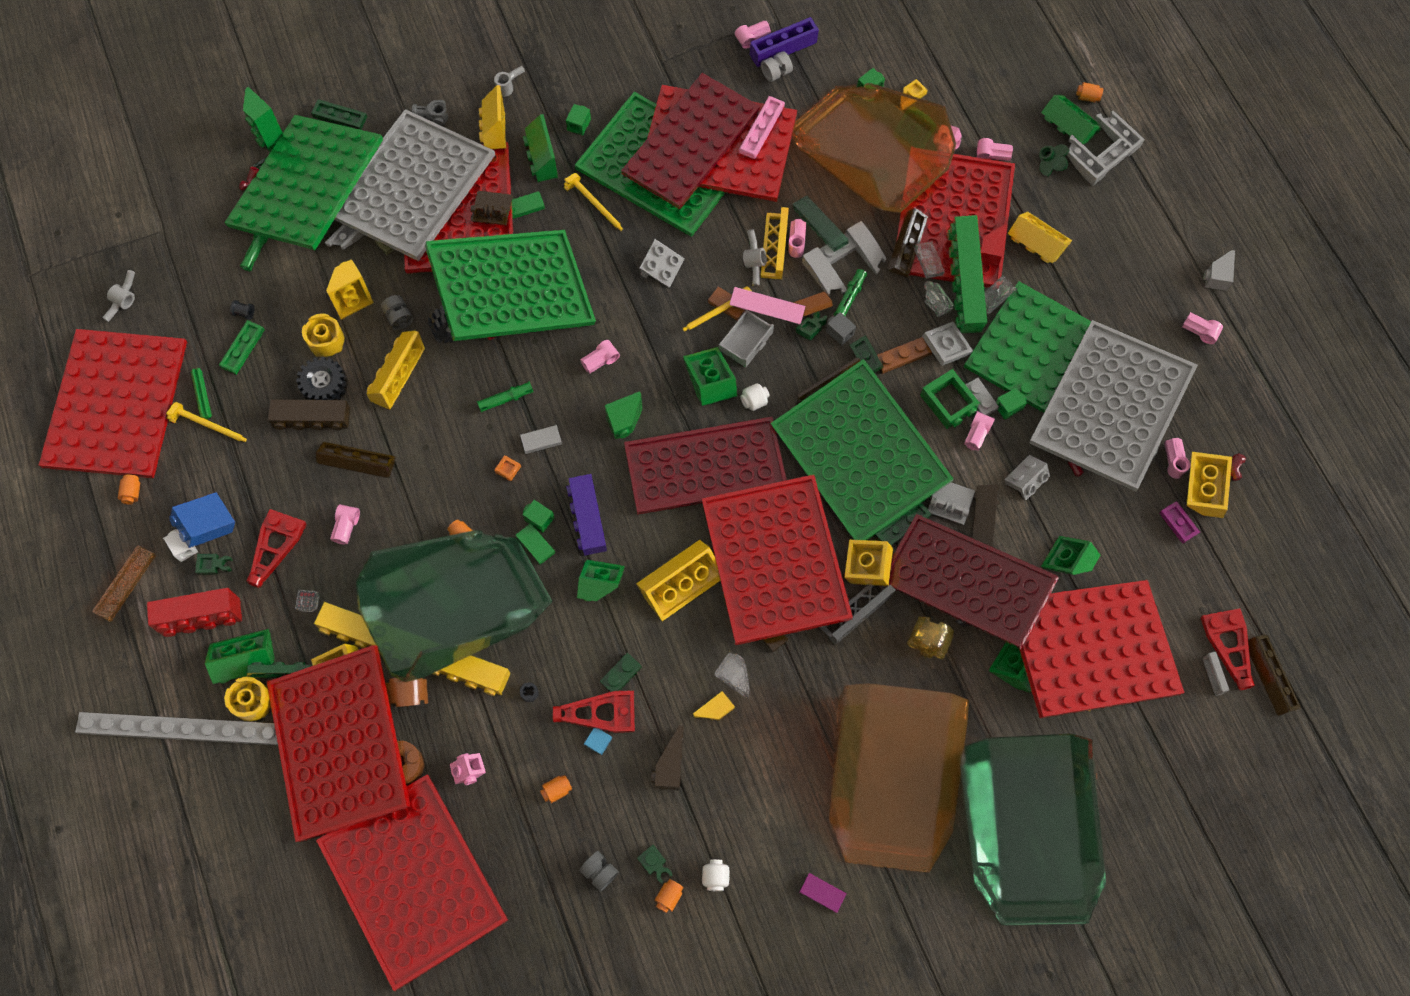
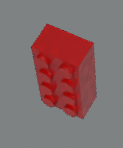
(194, 612)

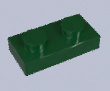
(863, 350)
(621, 673)

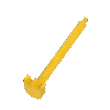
(573, 180)
(707, 316)
(177, 410)

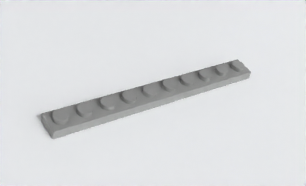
(176, 728)

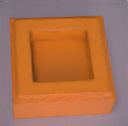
(507, 468)

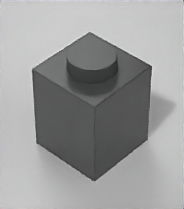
(840, 328)

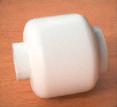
(754, 397)
(715, 875)

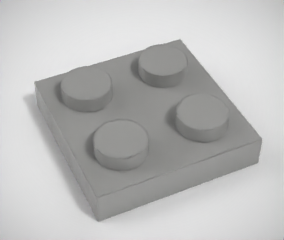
(947, 343)

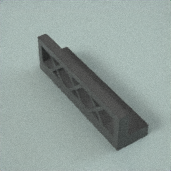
(863, 612)

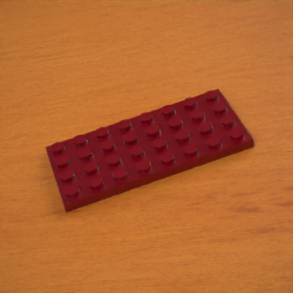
(690, 140)
(703, 463)
(970, 580)

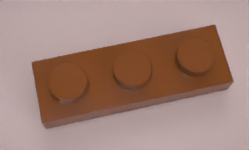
(904, 355)

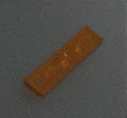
(124, 583)

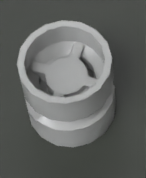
(776, 66)

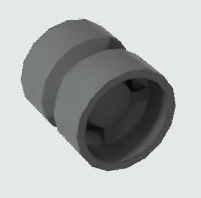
(397, 312)
(600, 872)

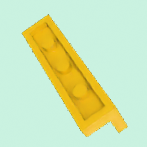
(783, 217)

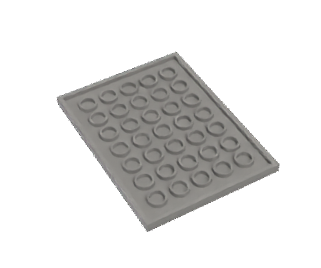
(413, 184)
(1113, 405)

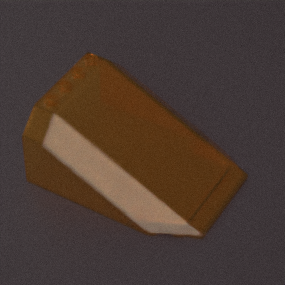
(878, 142)
(896, 774)

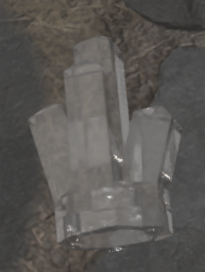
(937, 299)

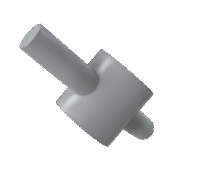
(505, 80)
(754, 257)
(120, 296)

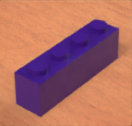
(787, 39)
(587, 515)

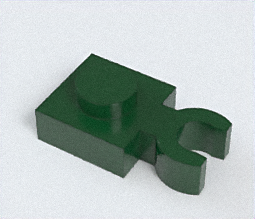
(811, 327)
(210, 563)
(653, 861)

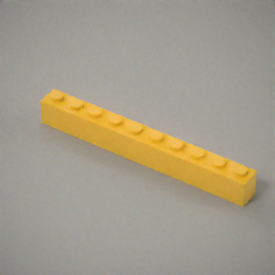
(469, 670)

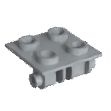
(661, 263)
(952, 503)

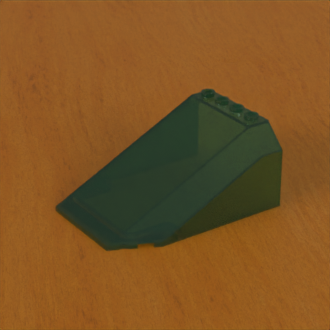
(447, 599)
(1035, 827)

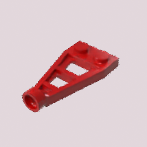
(280, 524)
(1224, 622)
(623, 712)

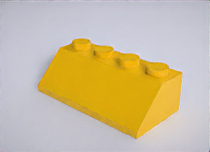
(396, 369)
(680, 580)

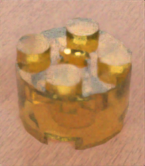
(931, 638)

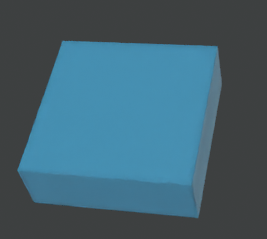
(598, 741)

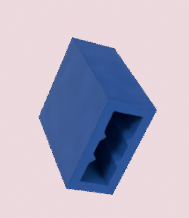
(202, 520)

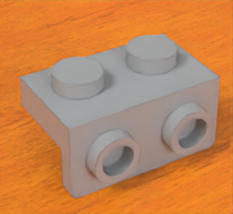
(1028, 476)

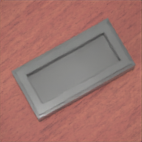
(541, 439)
(1215, 674)

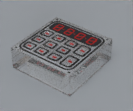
(307, 600)

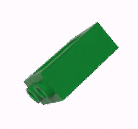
(928, 395)

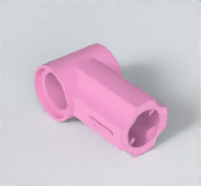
(748, 34)
(988, 150)
(797, 238)
(1207, 330)
(604, 354)
(979, 428)
(1176, 456)
(345, 519)

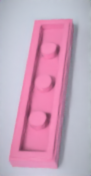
(761, 127)
(767, 305)

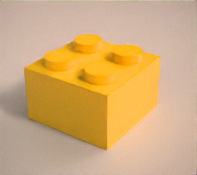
(868, 562)

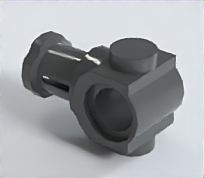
(434, 112)

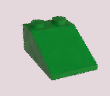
(710, 376)

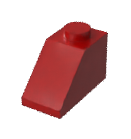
(993, 245)

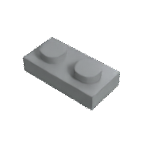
(987, 403)

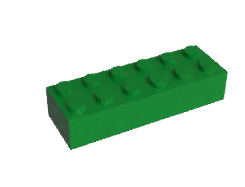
(967, 274)

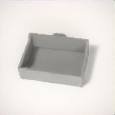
(746, 338)

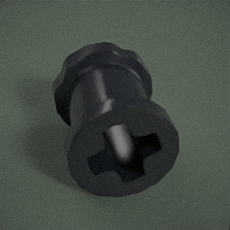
(242, 310)

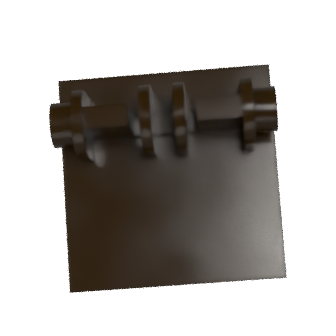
(491, 208)

